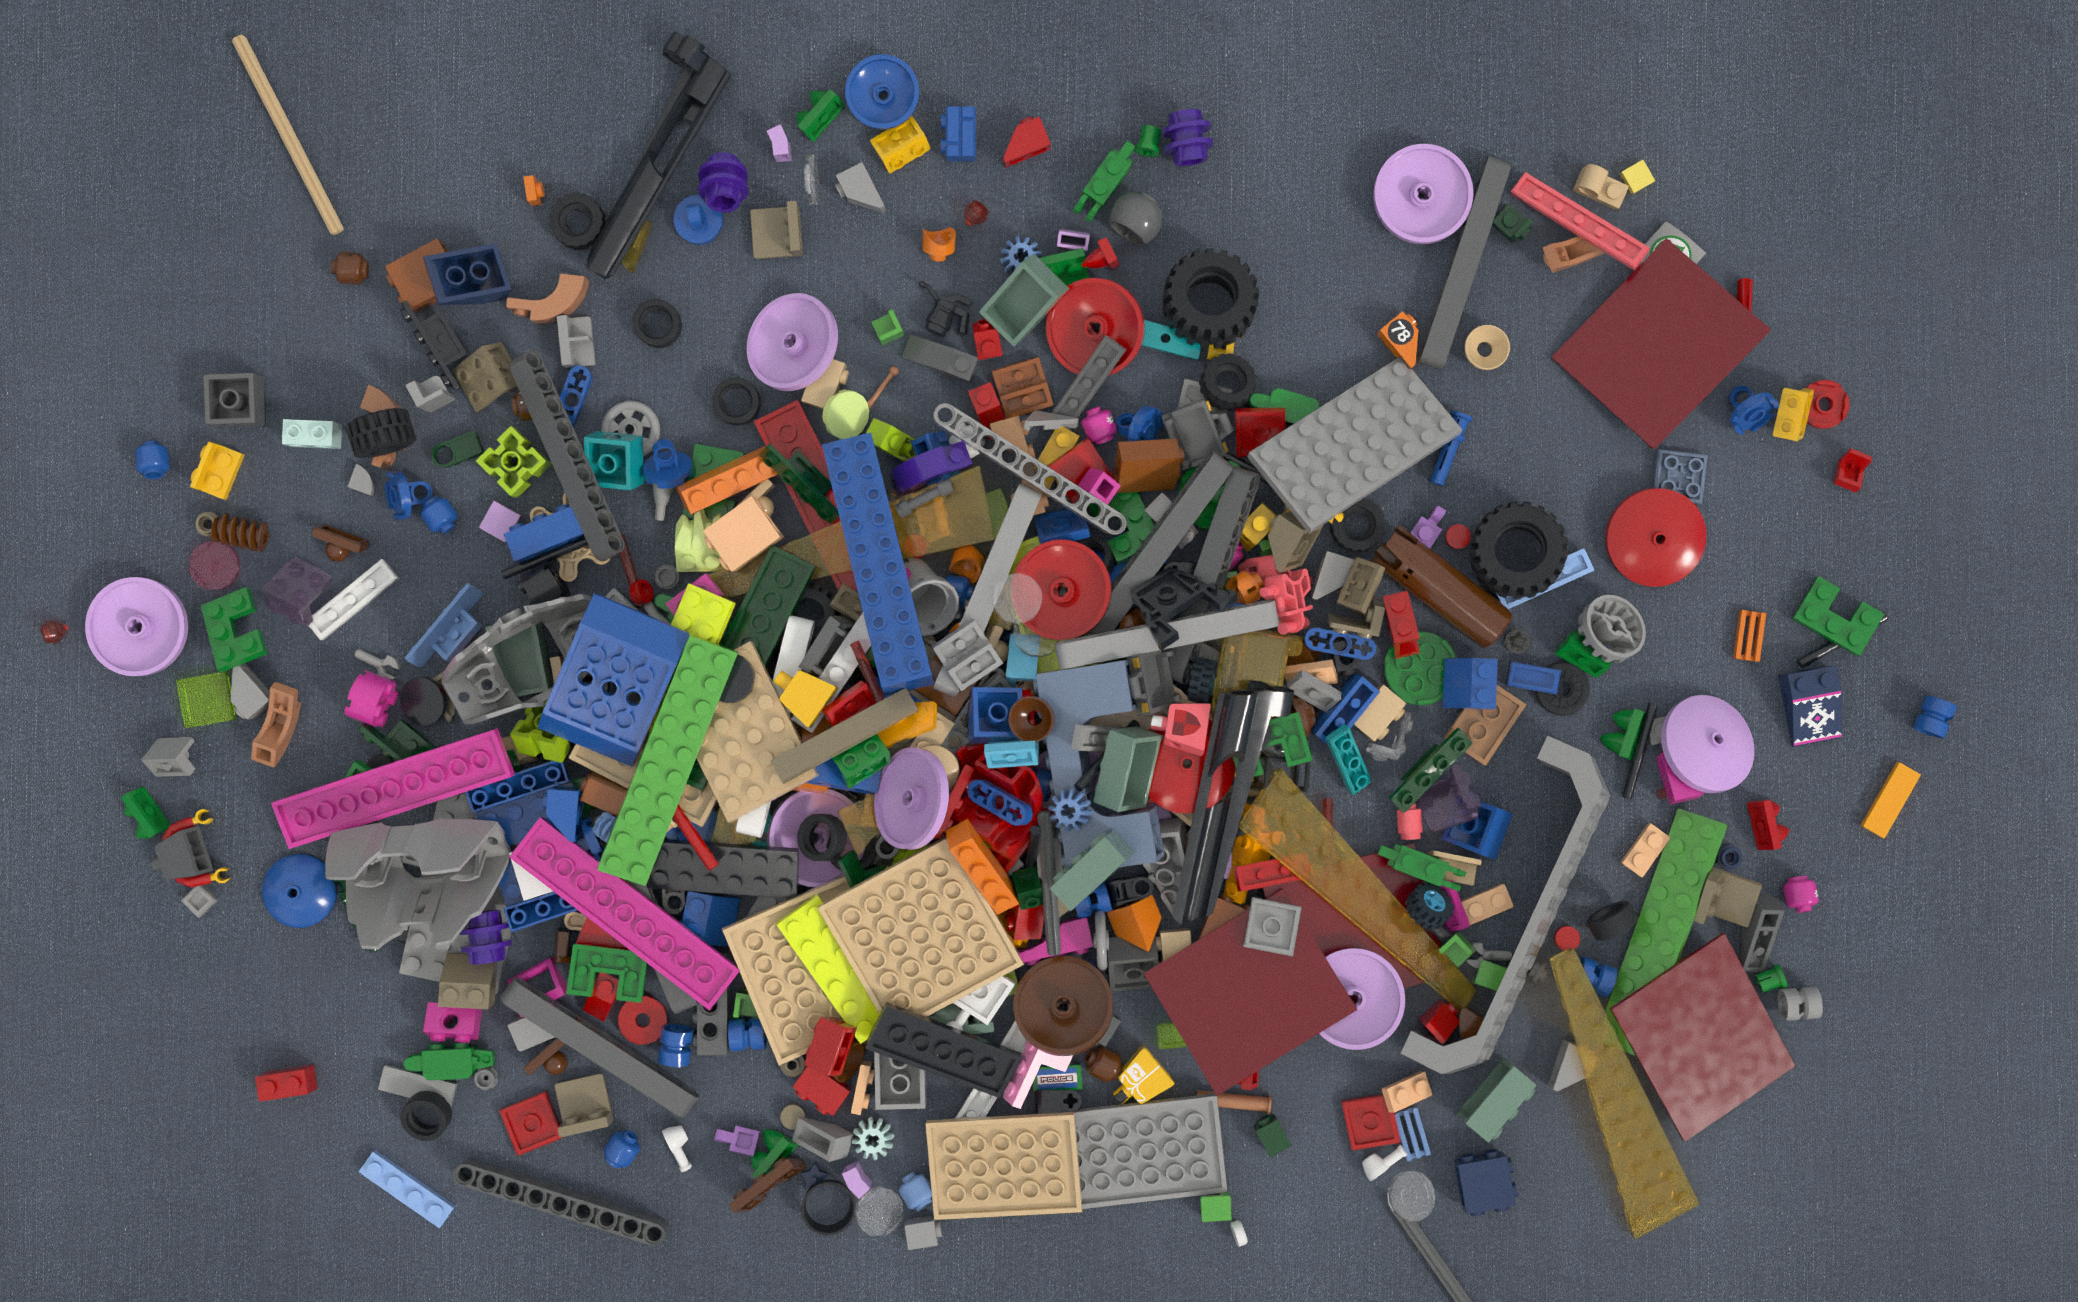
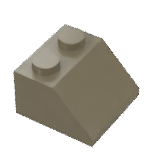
(1290, 541)
(467, 984)

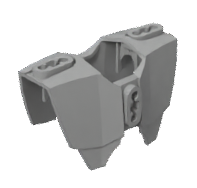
(478, 663)
(388, 899)

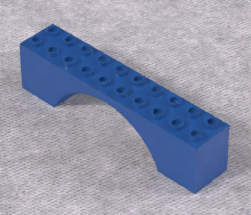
(877, 564)

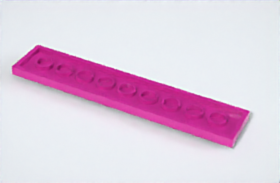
(393, 788)
(625, 913)

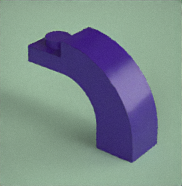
(921, 469)

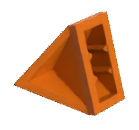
(1136, 922)

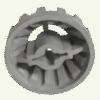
(1612, 622)

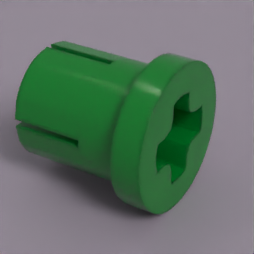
(1148, 141)
(1771, 979)

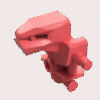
(1285, 588)

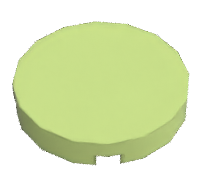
(845, 414)

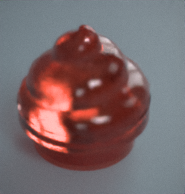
(975, 213)
(53, 631)

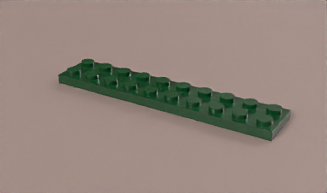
(765, 614)

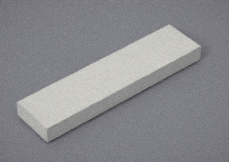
(352, 599)

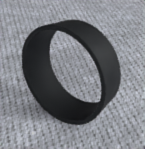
(833, 1228)

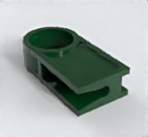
(463, 447)

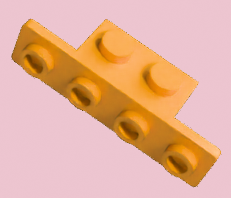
(1244, 852)

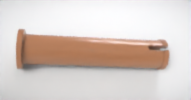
(1240, 1101)

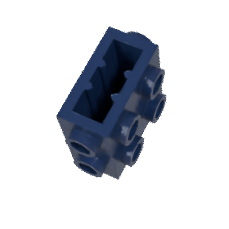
(1485, 1182)

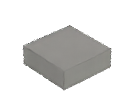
(200, 900)

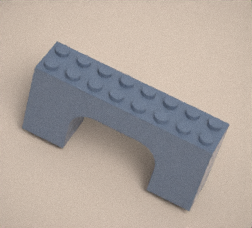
(1077, 698)

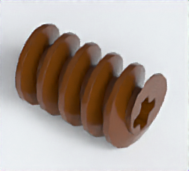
(239, 533)

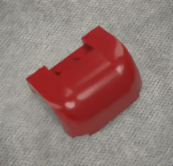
(1018, 781)

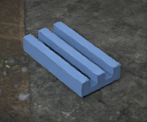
(1417, 1153)

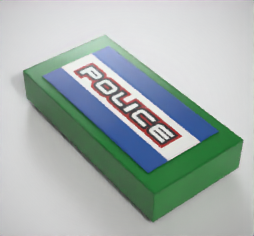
(1054, 1079)

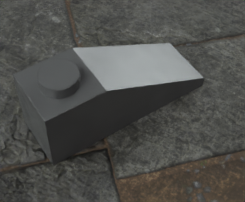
(941, 358)
(1760, 935)

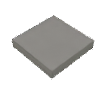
(1272, 926)

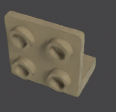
(777, 232)
(486, 375)
(1361, 585)
(1366, 627)
(1728, 898)
(583, 1104)

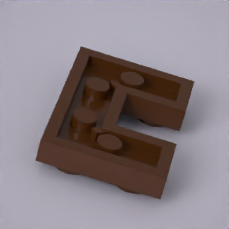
(783, 1171)

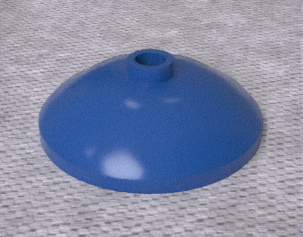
(882, 75)
(314, 891)

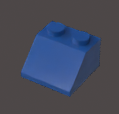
(1470, 683)
(990, 714)
(565, 810)
(1481, 834)
(709, 913)

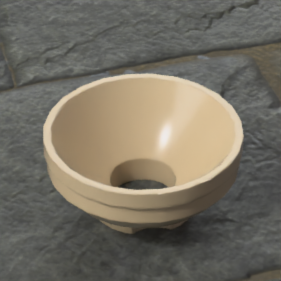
(1495, 339)

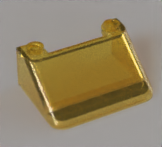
(1254, 656)

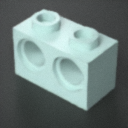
(312, 434)

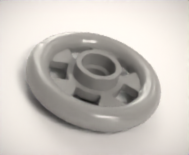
(628, 408)
(1101, 940)

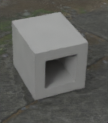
(922, 1232)

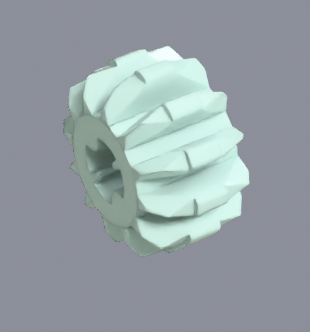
(872, 1146)

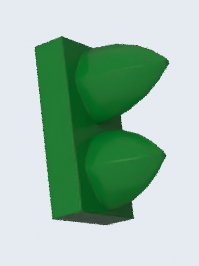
(826, 108)
(1580, 655)
(1623, 743)
(146, 812)
(779, 1148)

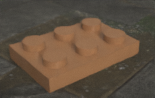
(1488, 727)

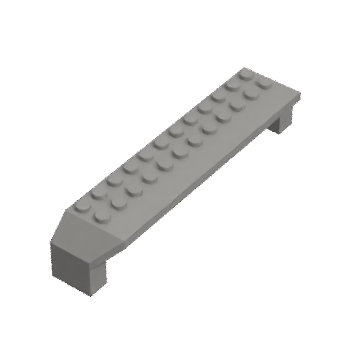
(1594, 799)

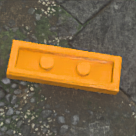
(1890, 800)

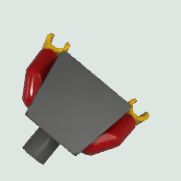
(185, 855)

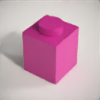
(1099, 485)

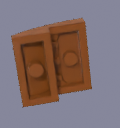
(1022, 387)
(943, 700)

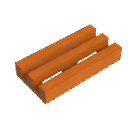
(1749, 638)

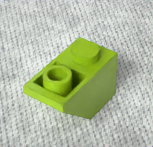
(891, 440)

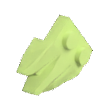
(691, 550)

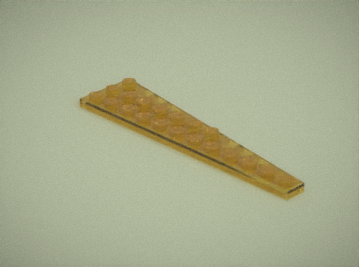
(933, 527)
(1313, 850)
(1639, 1151)

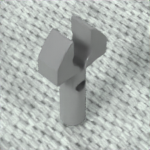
(378, 663)
(1488, 955)

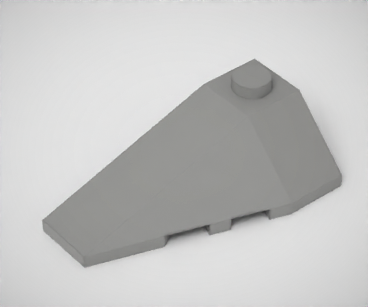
(1168, 869)

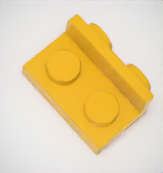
(900, 144)
(1793, 413)
(216, 470)

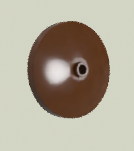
(1056, 984)

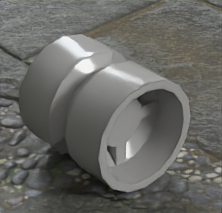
(1804, 1003)

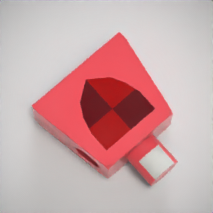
(1184, 727)

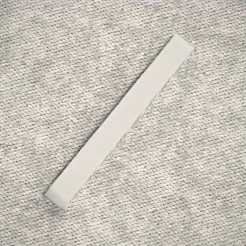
(792, 651)

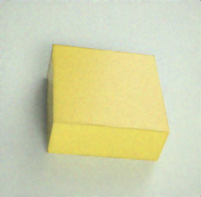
(1637, 177)

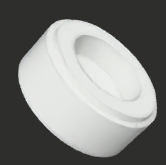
(1238, 1233)

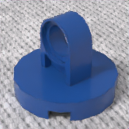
(697, 221)
(1752, 412)
(1143, 424)
(667, 468)
(401, 494)
(591, 841)

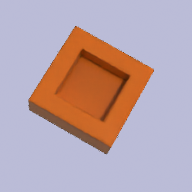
(534, 190)

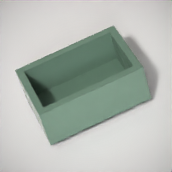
(1023, 300)
(525, 661)
(1127, 768)
(1090, 869)
(1496, 1100)

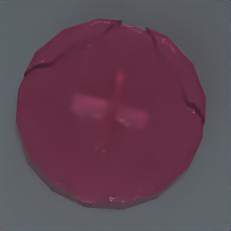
(214, 565)

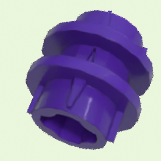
(1188, 142)
(723, 182)
(485, 938)

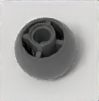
(1136, 217)

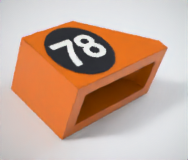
(1401, 338)

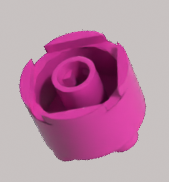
(371, 699)

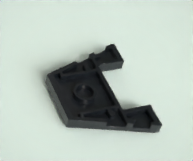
(1171, 594)

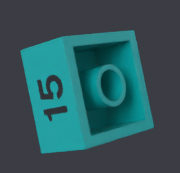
(615, 459)

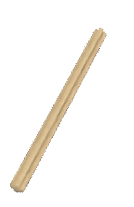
(287, 134)

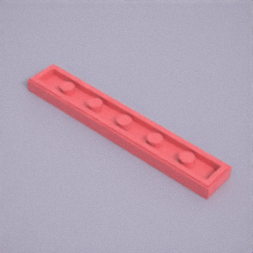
(1580, 221)

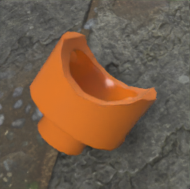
(939, 243)
(967, 563)
(1247, 585)

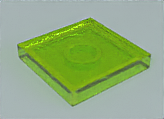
(205, 699)

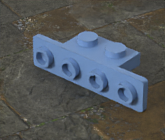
(450, 630)

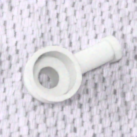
(676, 1138)
(1375, 1165)

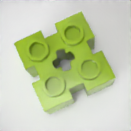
(498, 462)
(533, 741)

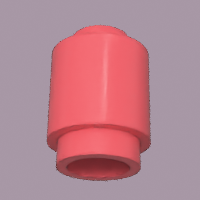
(1410, 823)

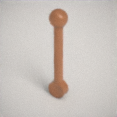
(893, 371)

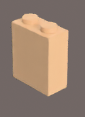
(742, 534)

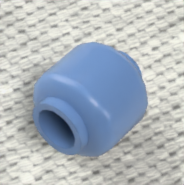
(916, 1191)

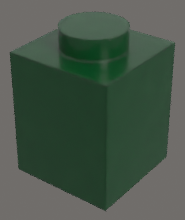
(1271, 1135)

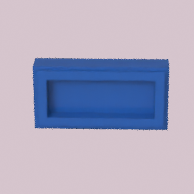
(1534, 678)

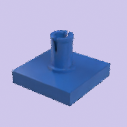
(1060, 526)

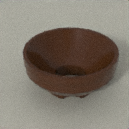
(1306, 713)
(1020, 722)
(852, 1062)

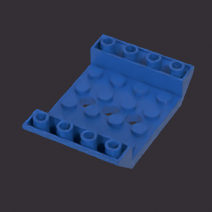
(618, 648)
(517, 807)

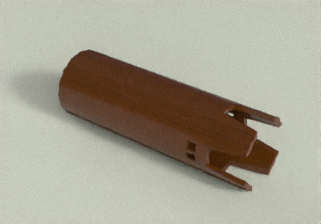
(1443, 588)

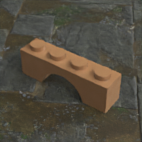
(1013, 431)

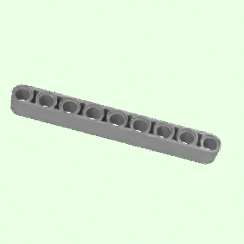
(1023, 458)
(996, 567)
(1190, 629)

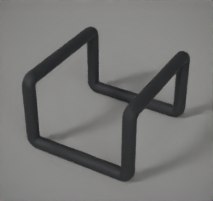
(1267, 759)

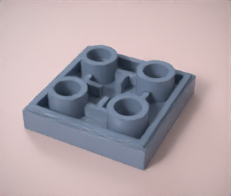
(1681, 473)

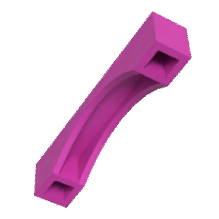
(1074, 937)

